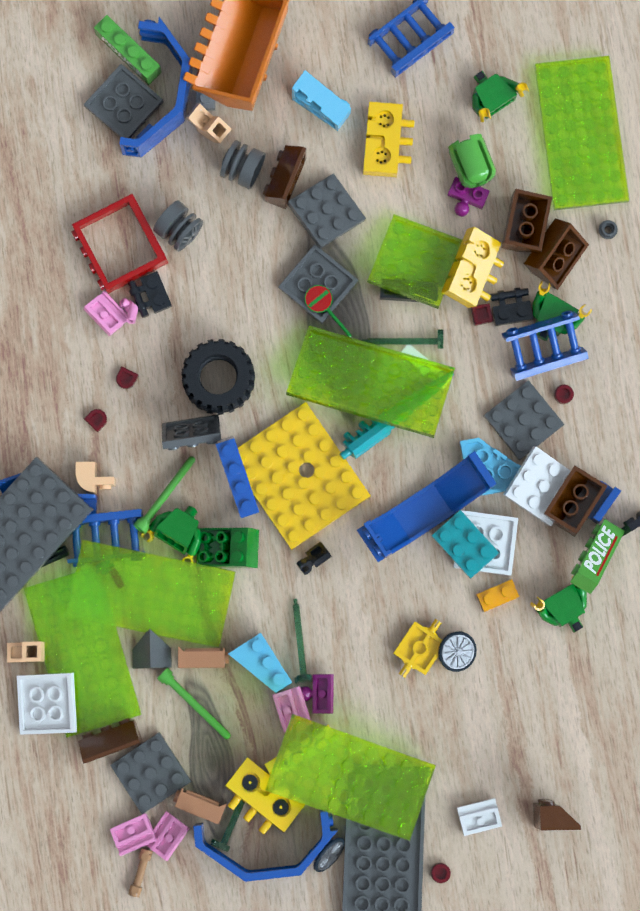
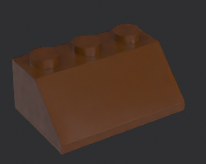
(285, 175)
(526, 221)
(559, 253)
(575, 500)
(109, 740)
(552, 817)

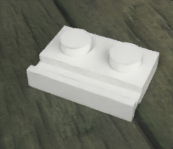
(479, 816)

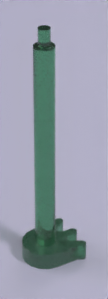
(408, 341)
(303, 677)
(223, 844)

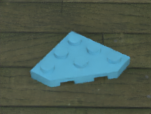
(497, 463)

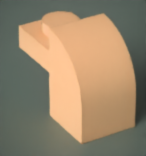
(208, 125)
(87, 478)
(26, 652)

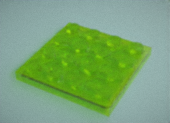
(414, 261)

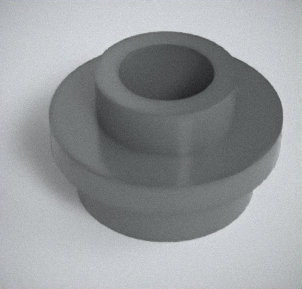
(610, 224)

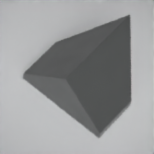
(151, 652)

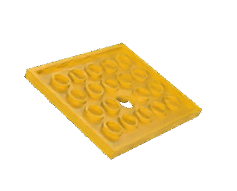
(293, 502)

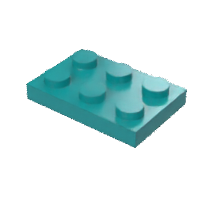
(465, 544)

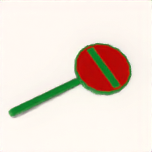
(319, 300)

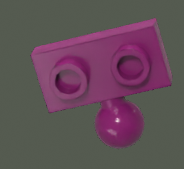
(472, 196)
(322, 693)

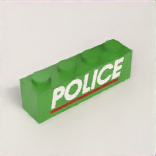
(127, 50)
(597, 556)

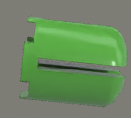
(472, 161)

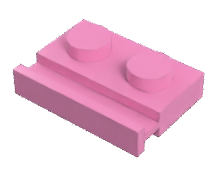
(106, 313)
(290, 703)
(133, 834)
(169, 835)

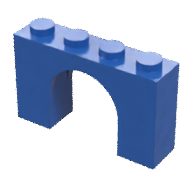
(237, 477)

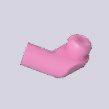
(130, 308)

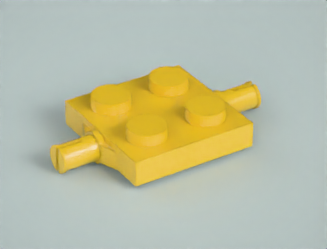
(419, 648)

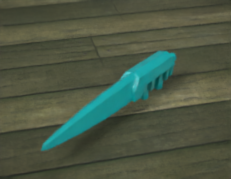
(366, 439)

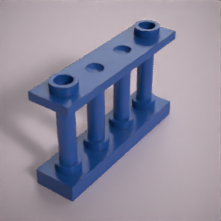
(413, 53)
(556, 359)
(113, 520)

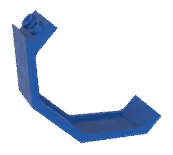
(159, 33)
(427, 507)
(267, 873)

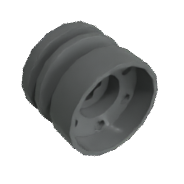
(240, 163)
(175, 223)

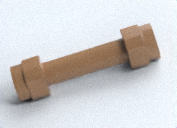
(135, 888)

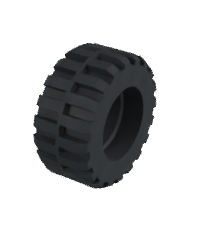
(218, 351)

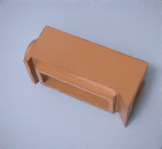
(202, 658)
(199, 805)

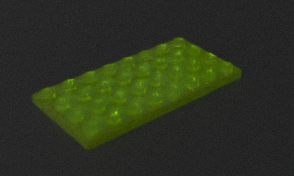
(581, 133)
(370, 381)
(151, 593)
(89, 651)
(350, 777)

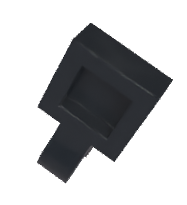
(631, 524)
(315, 556)

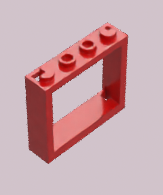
(137, 273)

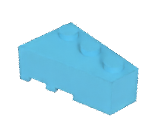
(320, 101)
(262, 663)

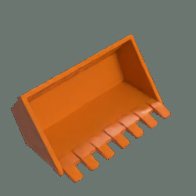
(237, 50)

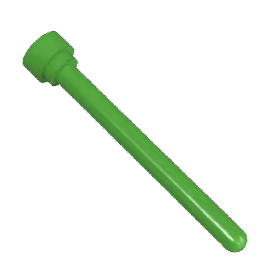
(143, 523)
(167, 678)

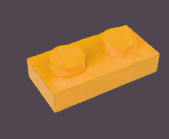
(497, 595)

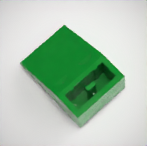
(229, 547)

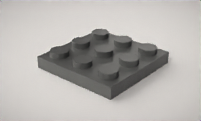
(123, 102)
(326, 211)
(318, 269)
(523, 420)
(191, 432)
(150, 773)

